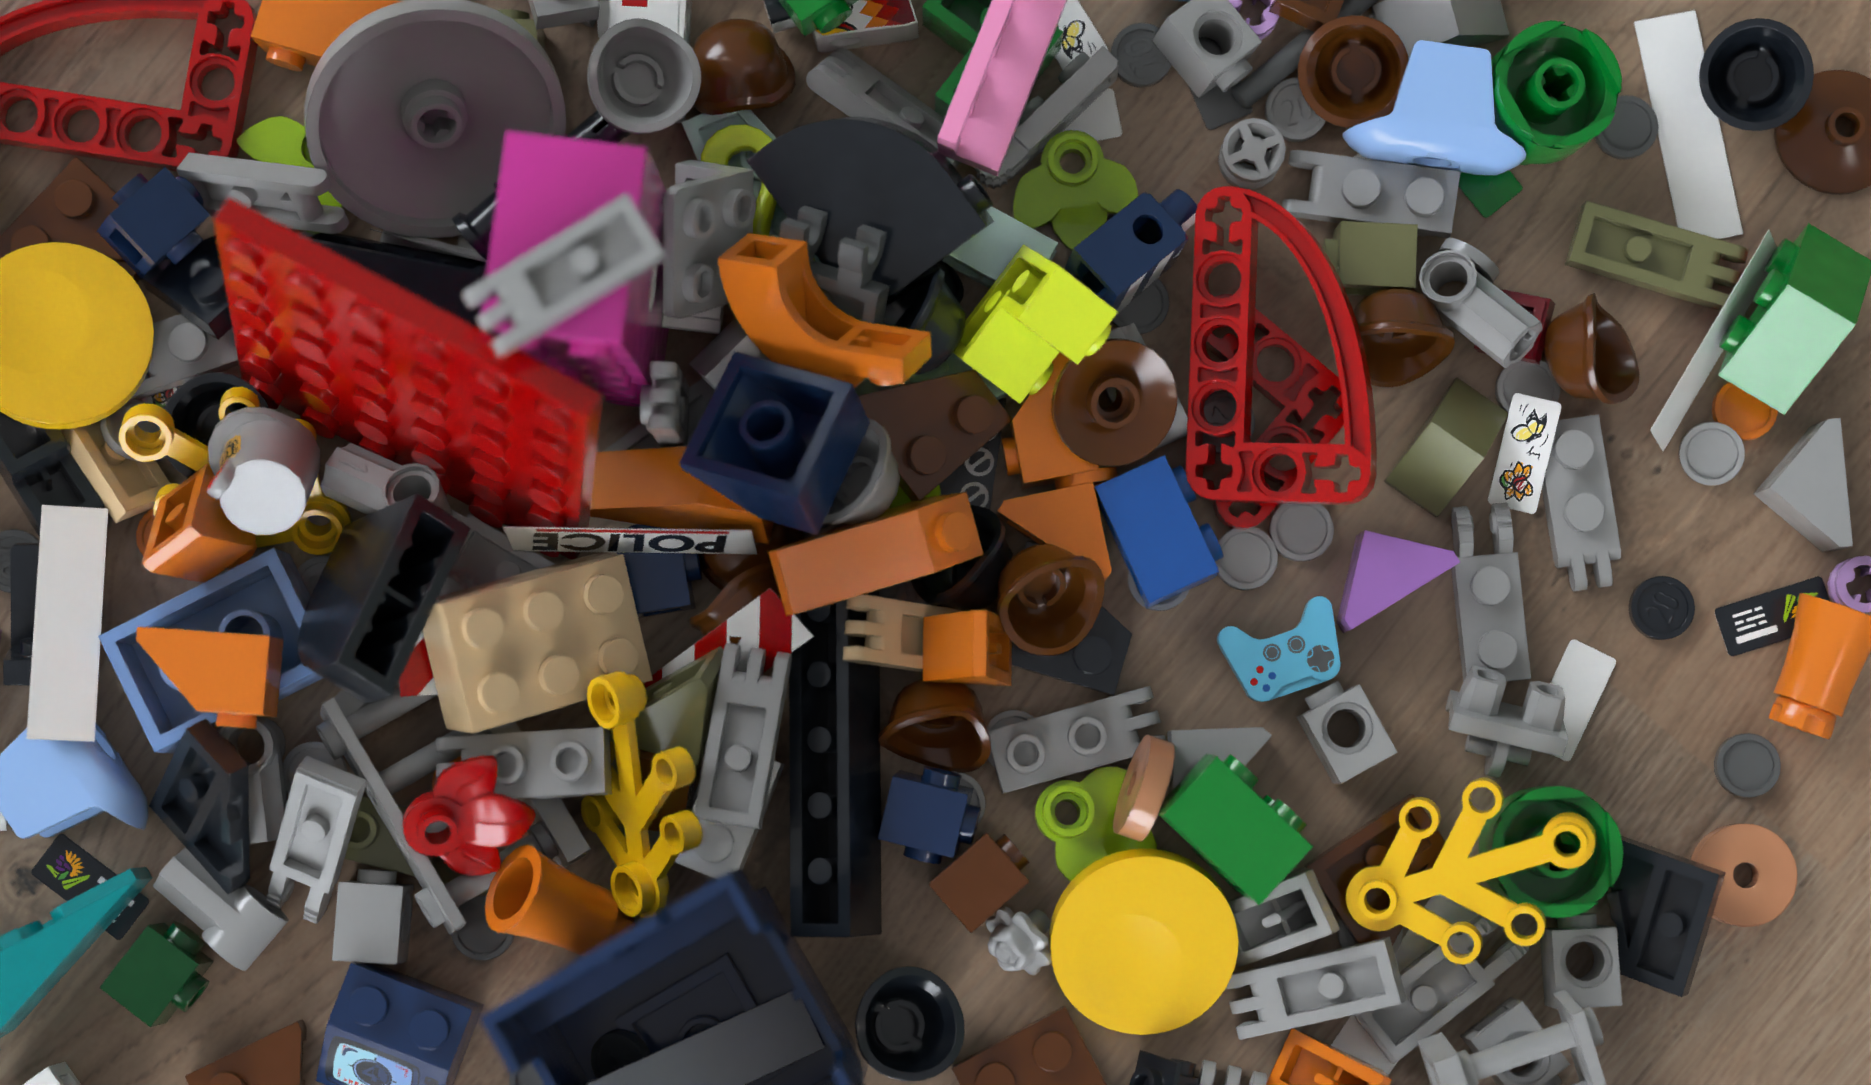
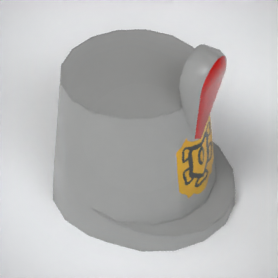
(262, 469)

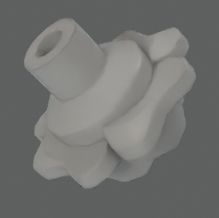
(1019, 940)

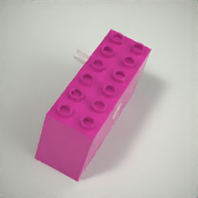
(547, 189)

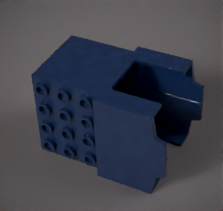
(672, 980)

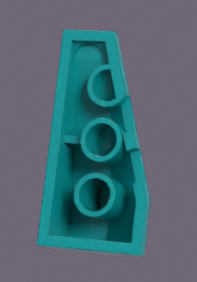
(40, 954)

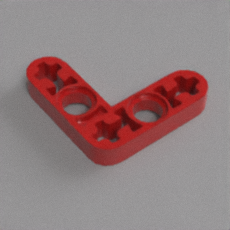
(1291, 397)

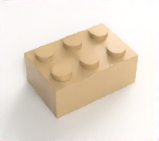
(533, 641)

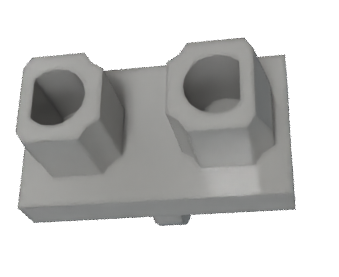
(1504, 729)

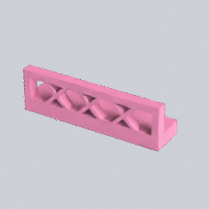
(998, 81)

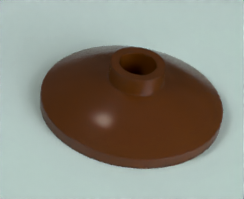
(1814, 148)
(1137, 417)

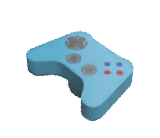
(1288, 660)

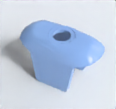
(1441, 116)
(65, 783)

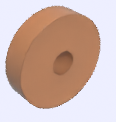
(1144, 788)
(1771, 867)

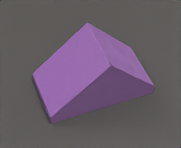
(1386, 571)

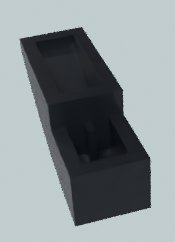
(41, 470)

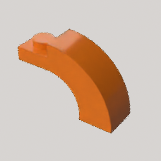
(799, 327)

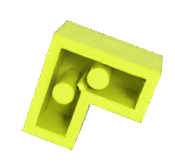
(1028, 320)

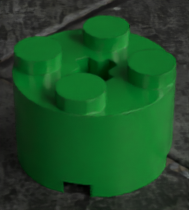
(1578, 74)
(1554, 889)

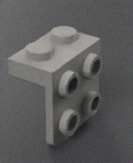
(701, 220)

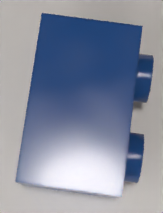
(1157, 530)

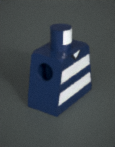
(1133, 247)

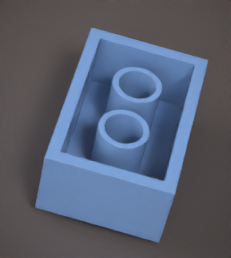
(252, 598)

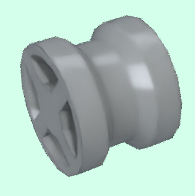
(1261, 146)

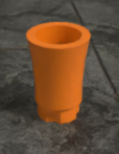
(1821, 665)
(551, 904)

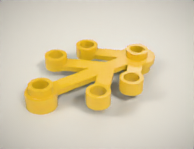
(194, 454)
(1459, 875)
(640, 878)

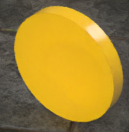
(69, 336)
(1143, 941)

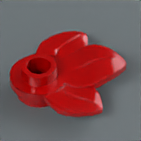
(474, 815)

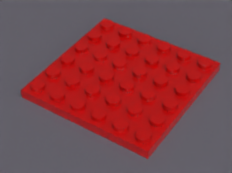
(406, 378)

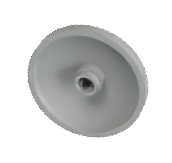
(418, 111)

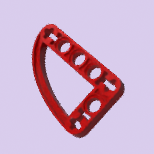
(118, 117)
(1236, 374)

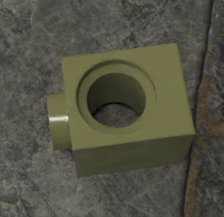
(1373, 256)

